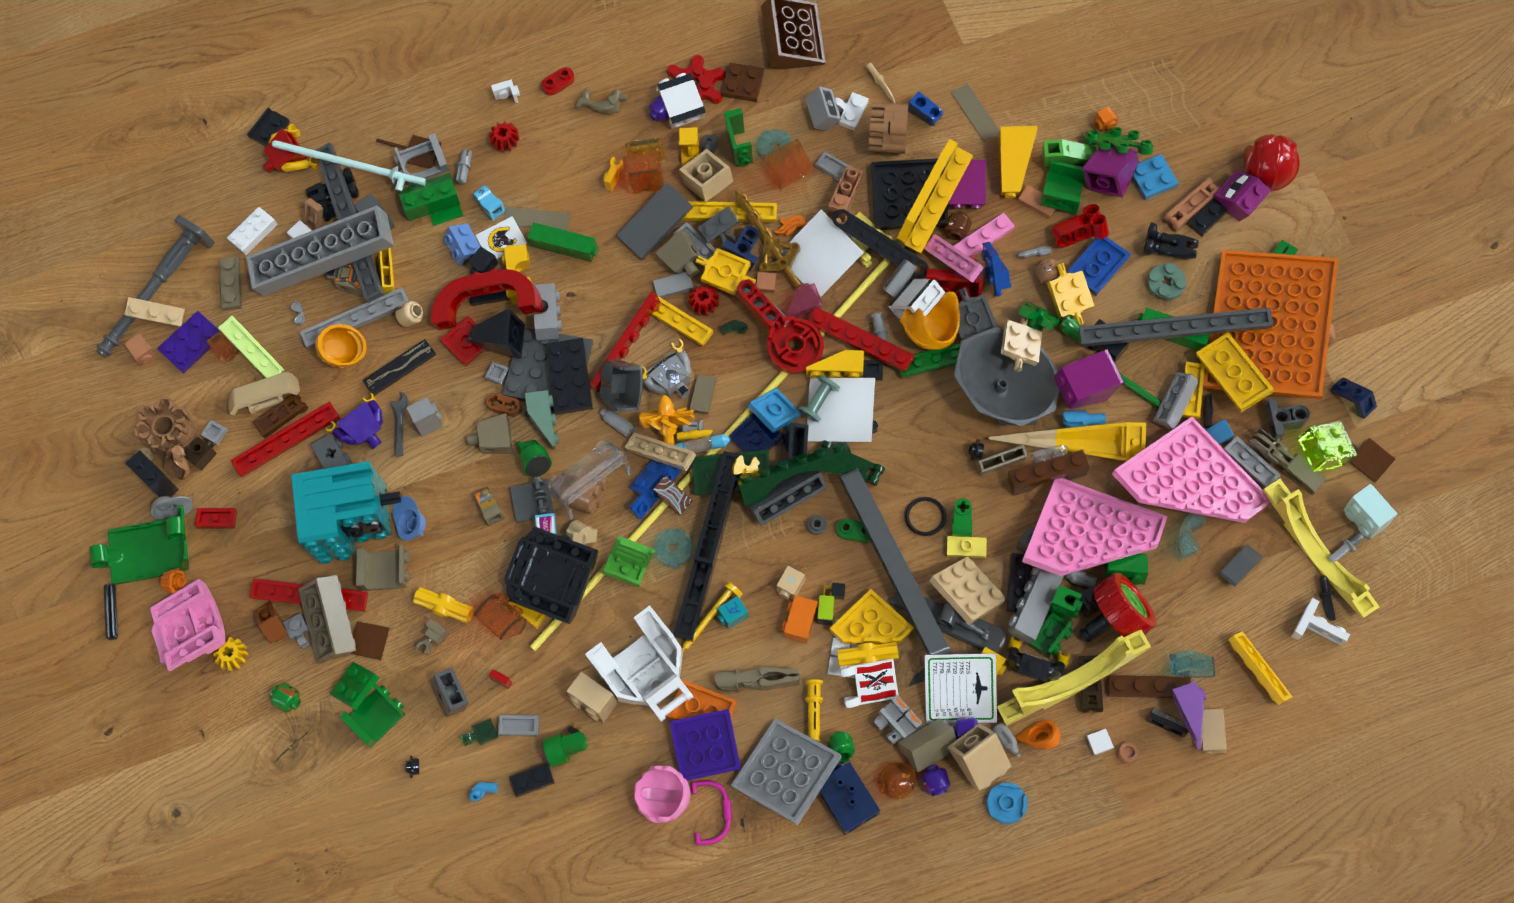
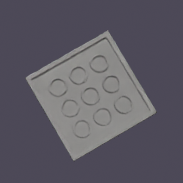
(786, 771)

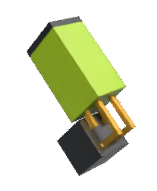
(826, 603)

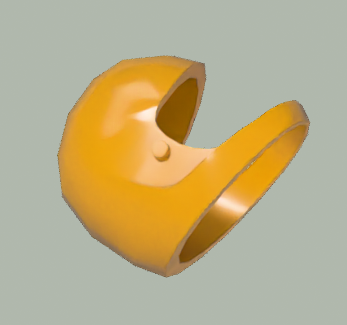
(340, 346)

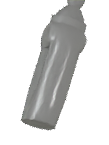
(1082, 579)
(1007, 739)

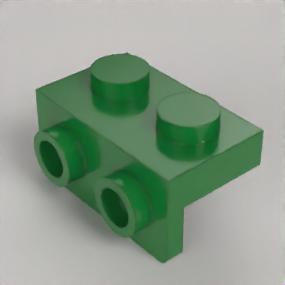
(1051, 635)

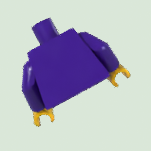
(360, 424)

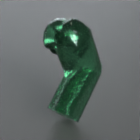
(735, 326)

